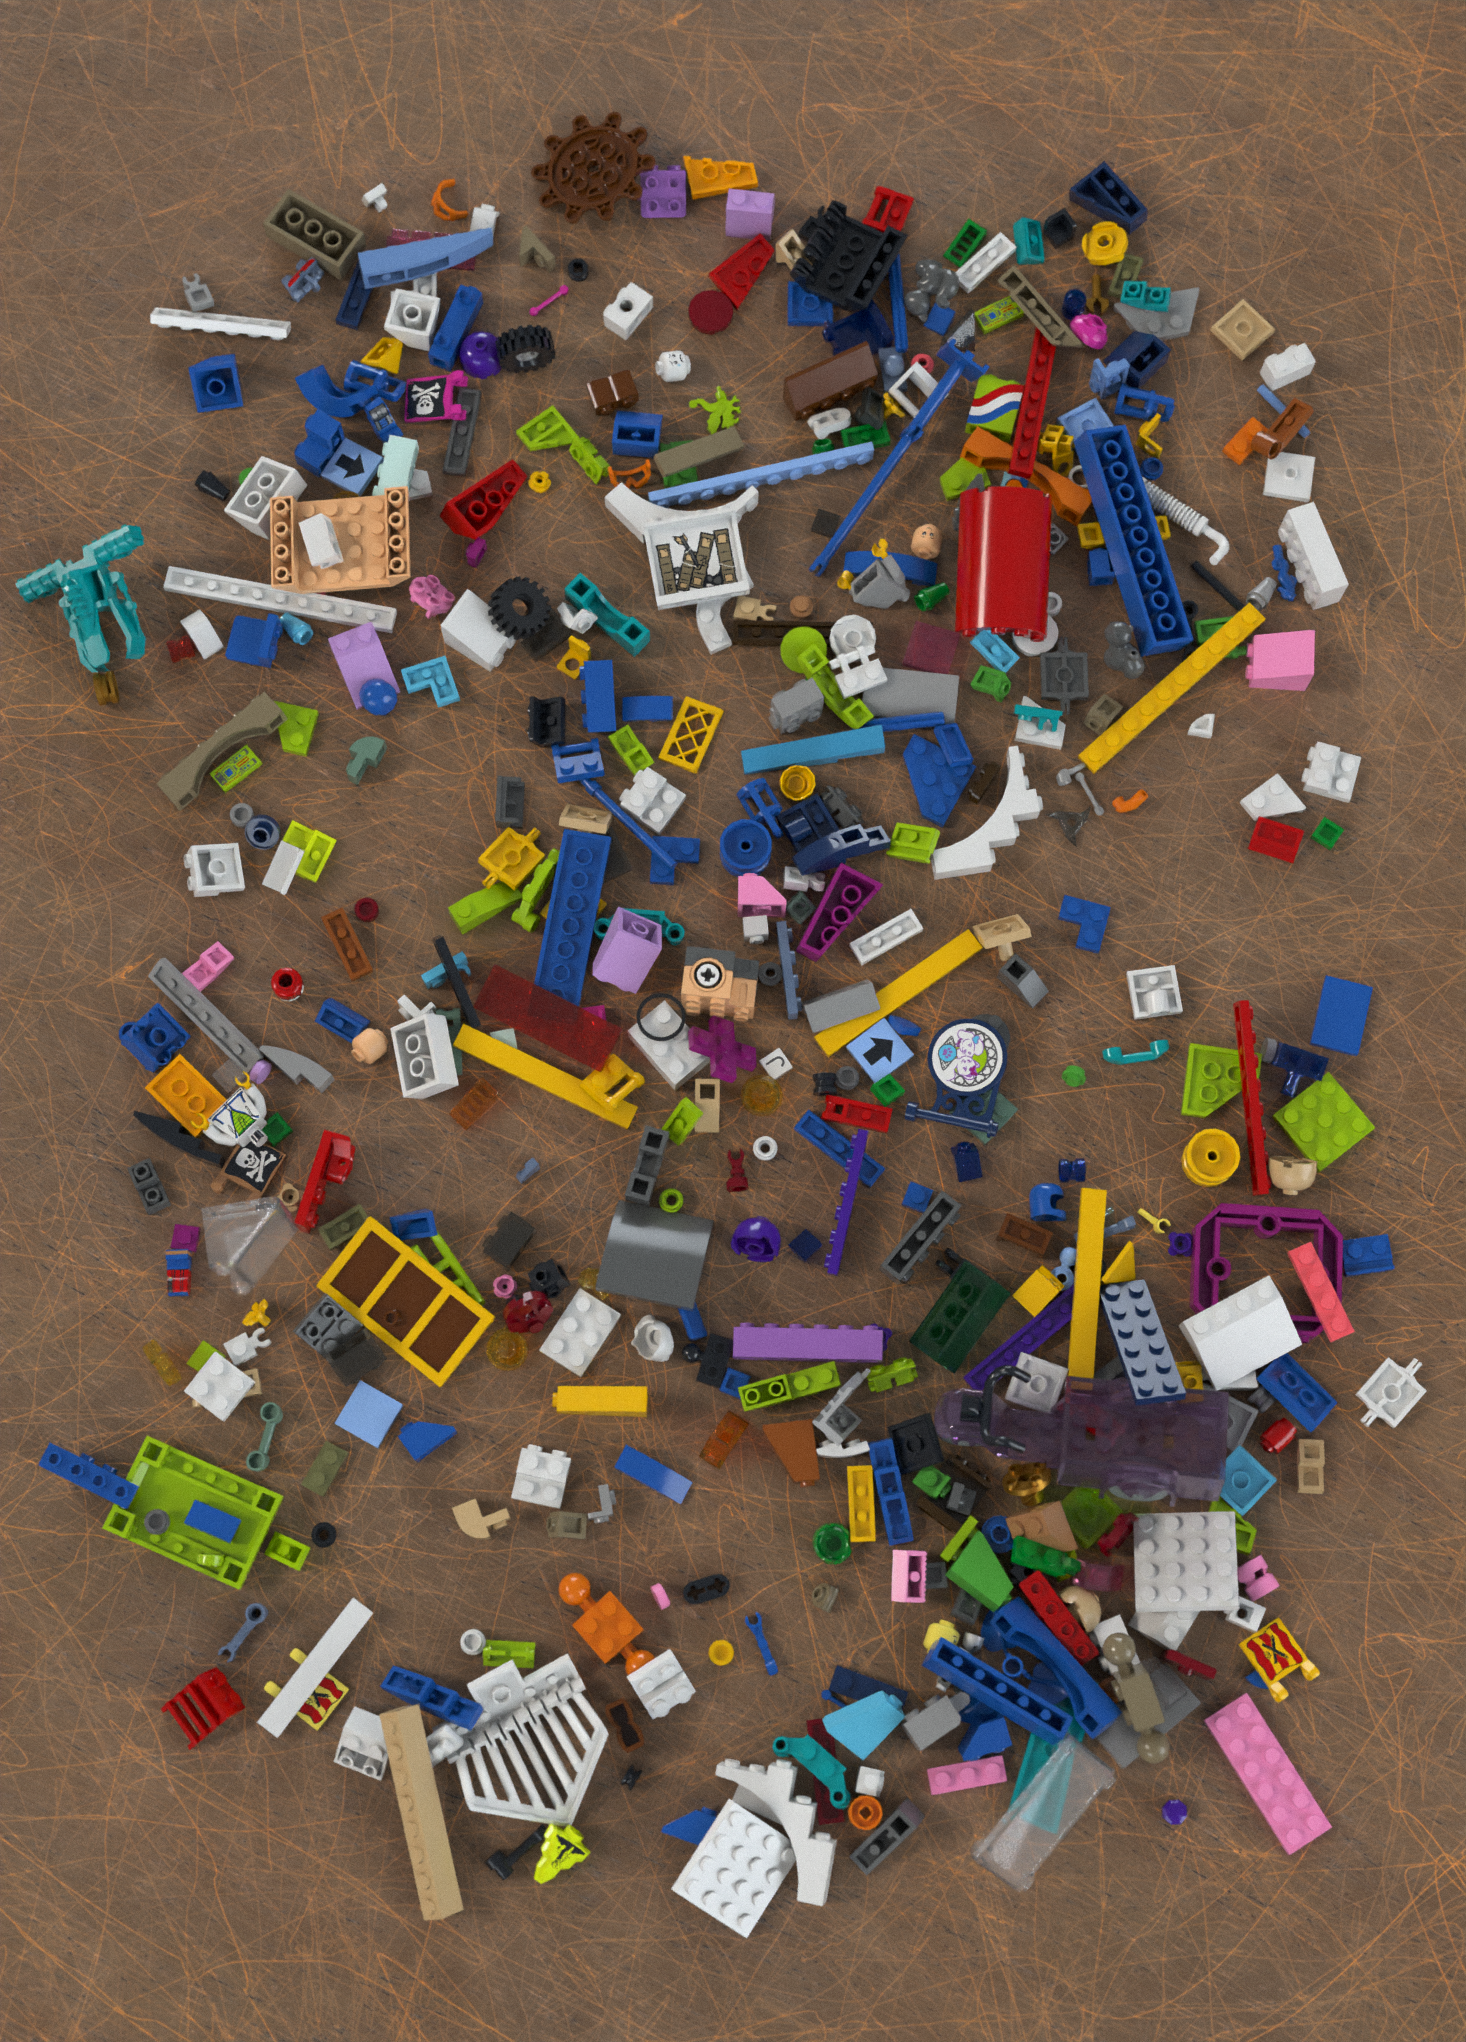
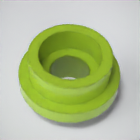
(671, 1193)

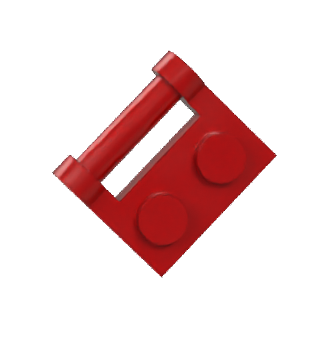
(895, 212)

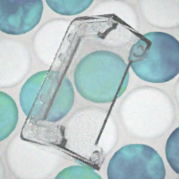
(246, 1239)
(1043, 1813)

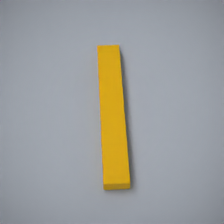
(902, 991)
(539, 1074)
(1087, 1283)

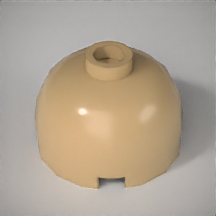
(1291, 1173)
(1083, 1606)

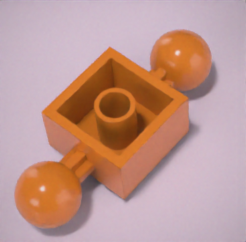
(605, 1624)

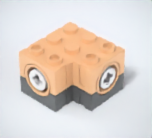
(719, 984)

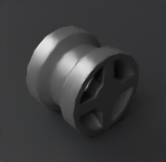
(1262, 1399)

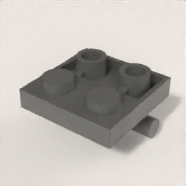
(327, 1326)

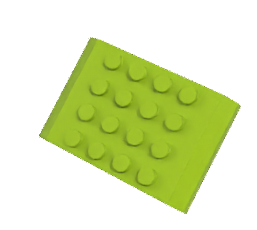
(172, 1483)

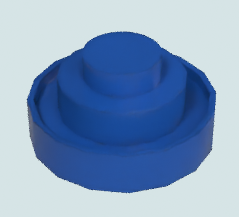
(997, 1534)

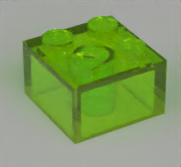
(1088, 1514)

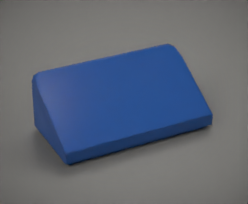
(341, 1020)
(693, 1324)

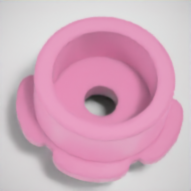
(504, 1280)

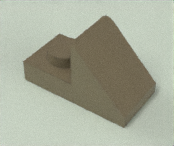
(532, 248)

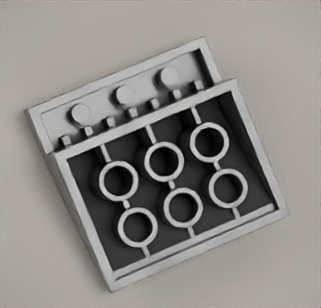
(654, 1255)

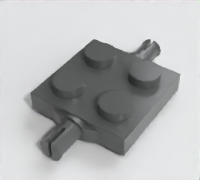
(1064, 675)

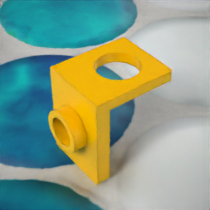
(1142, 440)
(577, 650)
(1190, 1374)

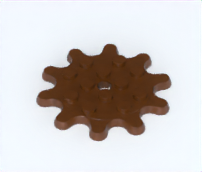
(587, 147)

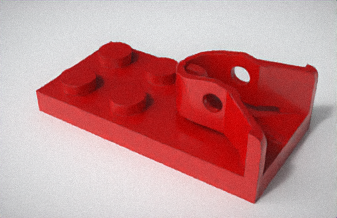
(331, 1153)

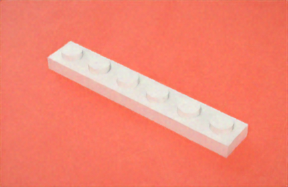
(217, 322)

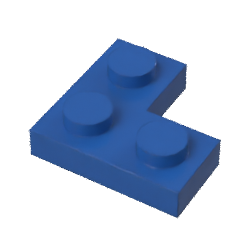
(680, 849)
(1090, 916)

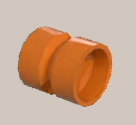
(864, 1812)

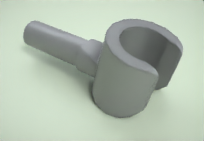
(1063, 777)

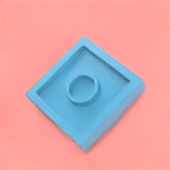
(1244, 1480)

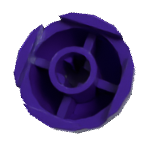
(480, 355)
(757, 1239)

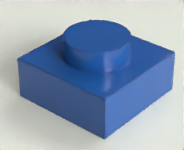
(917, 1197)

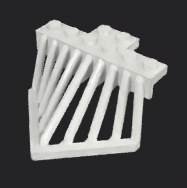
(509, 1704)

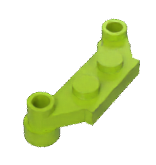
(533, 892)

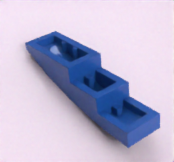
(890, 1492)
(432, 1697)

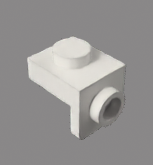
(484, 217)
(575, 619)
(409, 1010)

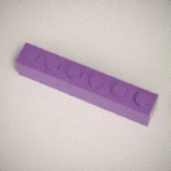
(808, 1344)

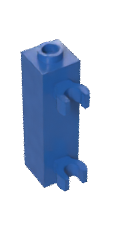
(455, 327)

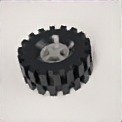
(525, 348)

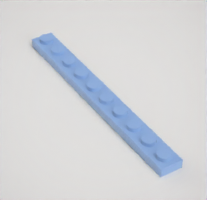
(762, 475)

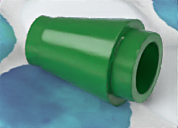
(929, 597)

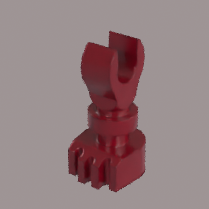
(737, 1182)

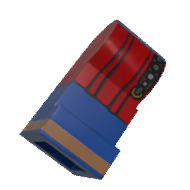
(179, 1272)

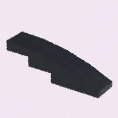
(172, 1134)

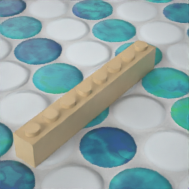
(421, 1812)

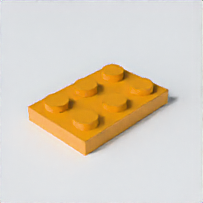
(185, 1094)

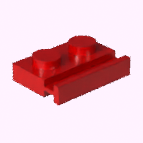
(1275, 839)

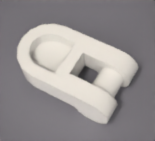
(829, 422)

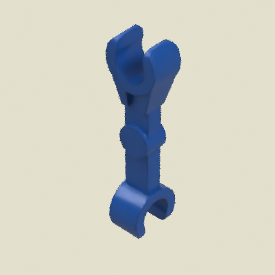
(763, 1645)

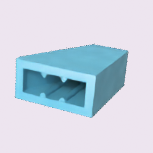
(865, 1722)

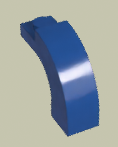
(327, 397)

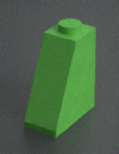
(981, 1574)

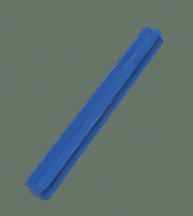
(898, 307)

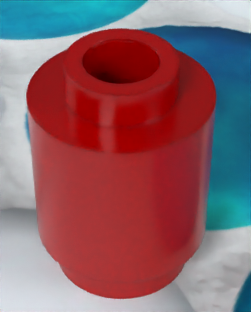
(1278, 1436)

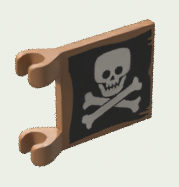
(250, 1168)

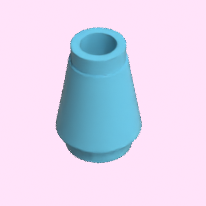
(296, 628)

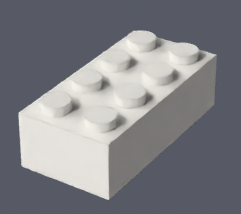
(1313, 556)

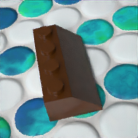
(830, 381)

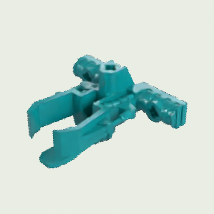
(91, 590)

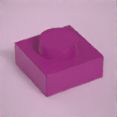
(476, 551)
(185, 1237)

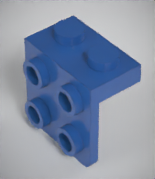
(254, 640)

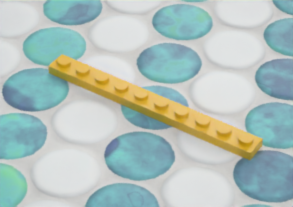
(1171, 688)

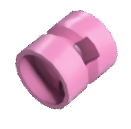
(1263, 1584)

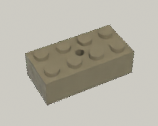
(315, 234)

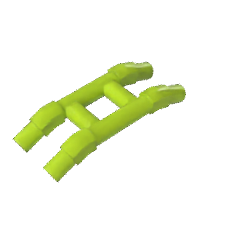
(450, 1260)

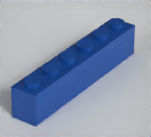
(997, 1691)

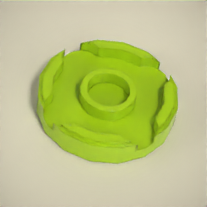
(798, 641)

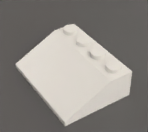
(1241, 1333)

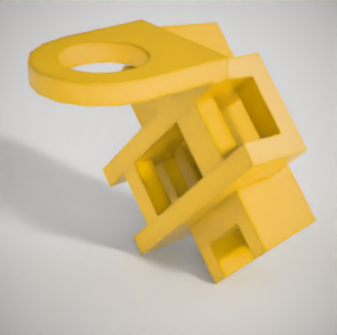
(1059, 445)

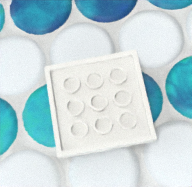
(1185, 1562)
(736, 1868)

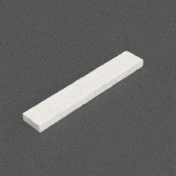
(315, 1667)

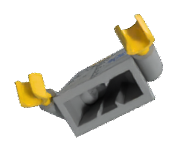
(880, 583)

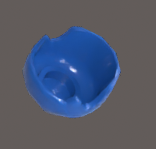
(378, 697)

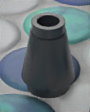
(212, 486)

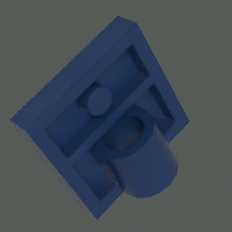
(807, 822)

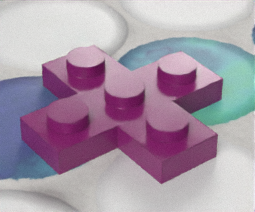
(722, 1049)

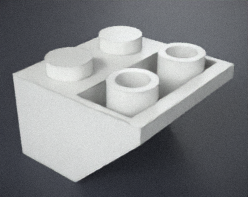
(363, 1744)

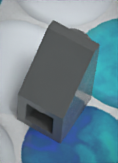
(1022, 981)

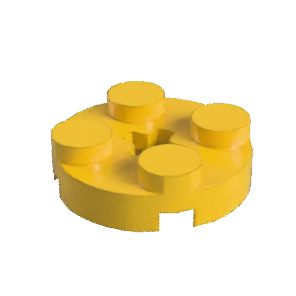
(1105, 254)

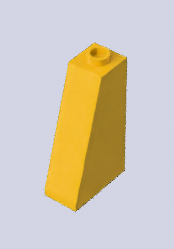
(602, 1400)

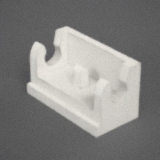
(321, 541)

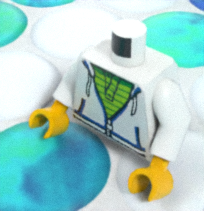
(238, 1118)

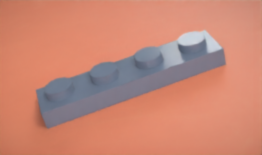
(790, 980)

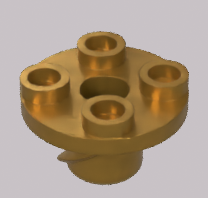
(1027, 1482)

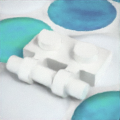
(861, 677)

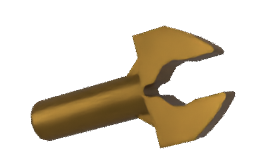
(1096, 297)

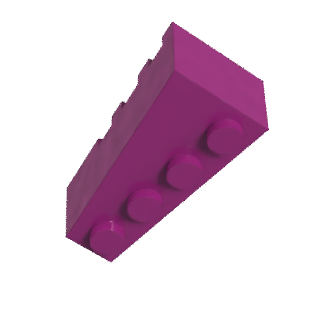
(841, 903)

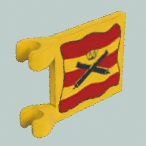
(1275, 1655)

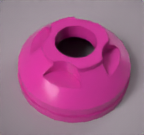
(1090, 330)

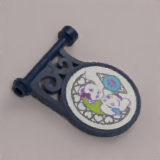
(966, 1062)

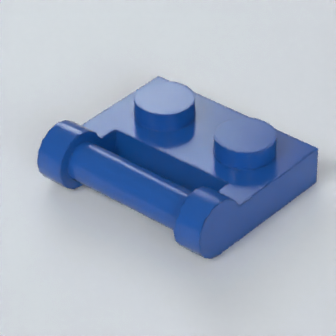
(579, 766)

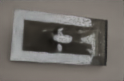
(963, 333)

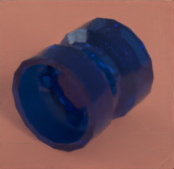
(1073, 299)
(1072, 1170)

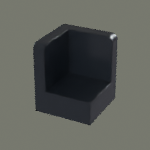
(1059, 228)

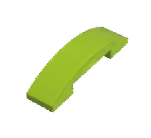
(849, 710)

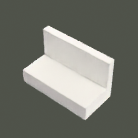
(283, 867)

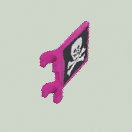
(432, 398)

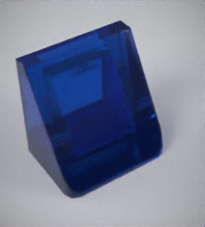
(805, 1245)

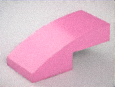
(209, 966)

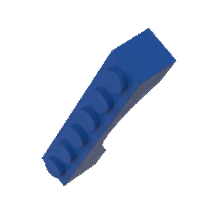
(1090, 1703)

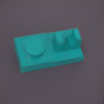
(1027, 712)

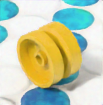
(1206, 1171)

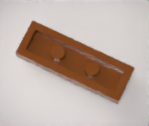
(347, 944)

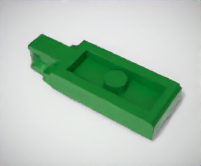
(1043, 1558)

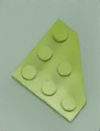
(1211, 1079)

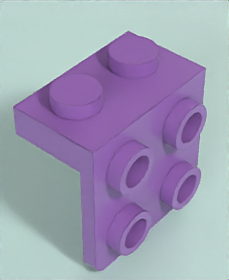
(663, 192)

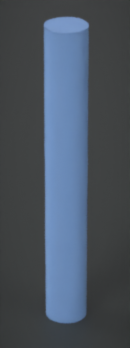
(1279, 406)

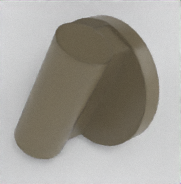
(824, 1596)

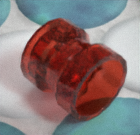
(180, 649)

